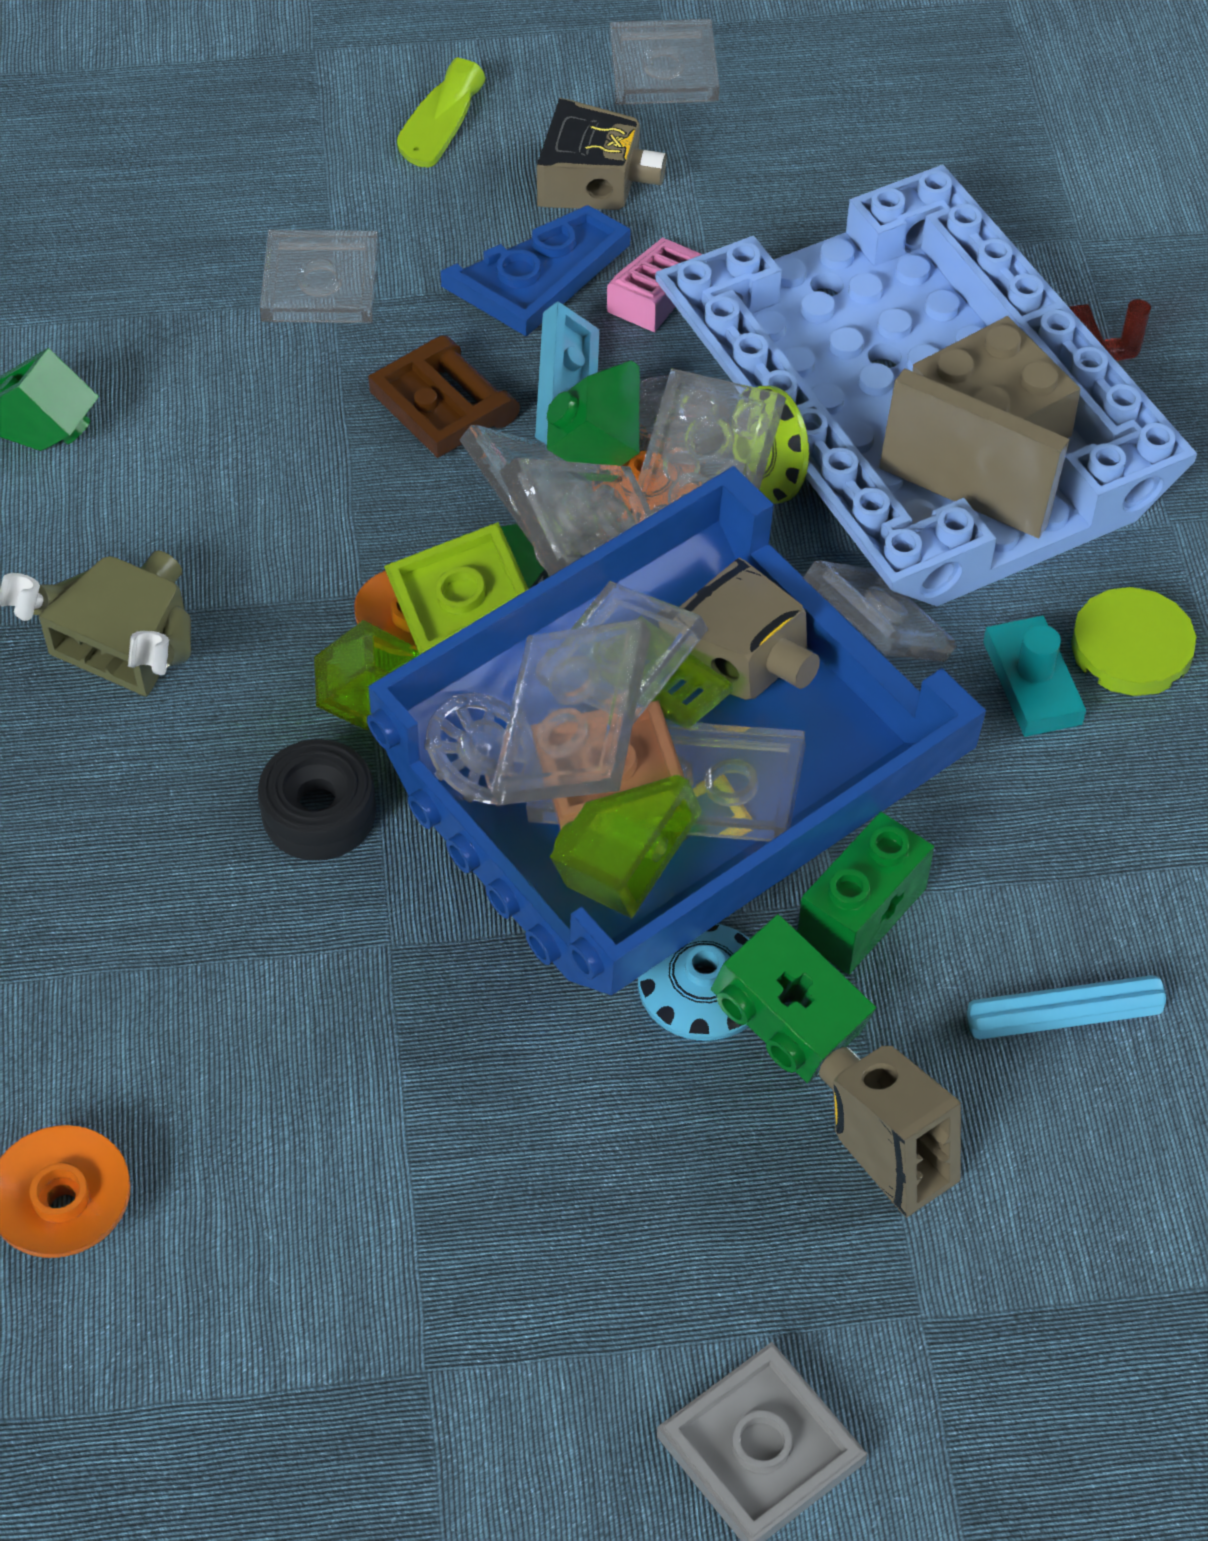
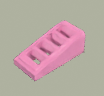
(636, 304)

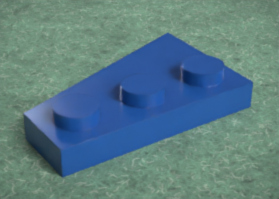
(534, 275)

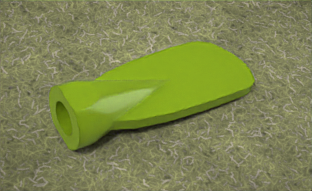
(440, 114)

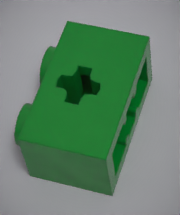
(865, 892)
(785, 966)

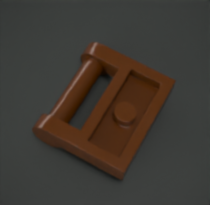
(432, 406)

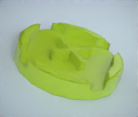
(1133, 641)

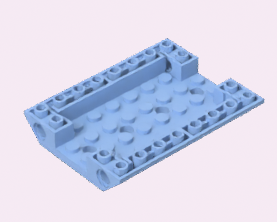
(909, 281)

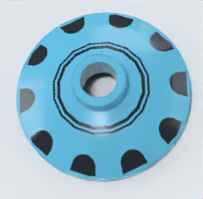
(682, 997)

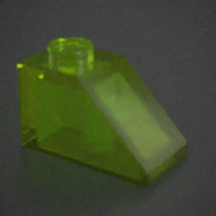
(352, 665)
(625, 842)

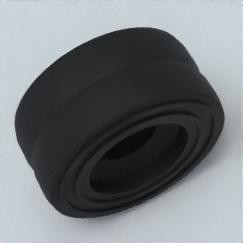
(310, 767)

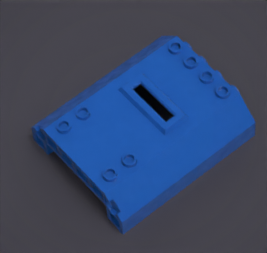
(862, 721)

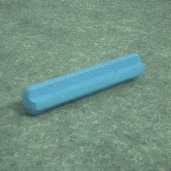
(1066, 1007)

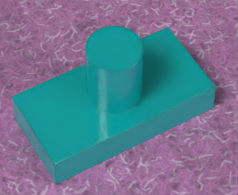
(1034, 675)

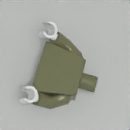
(110, 618)

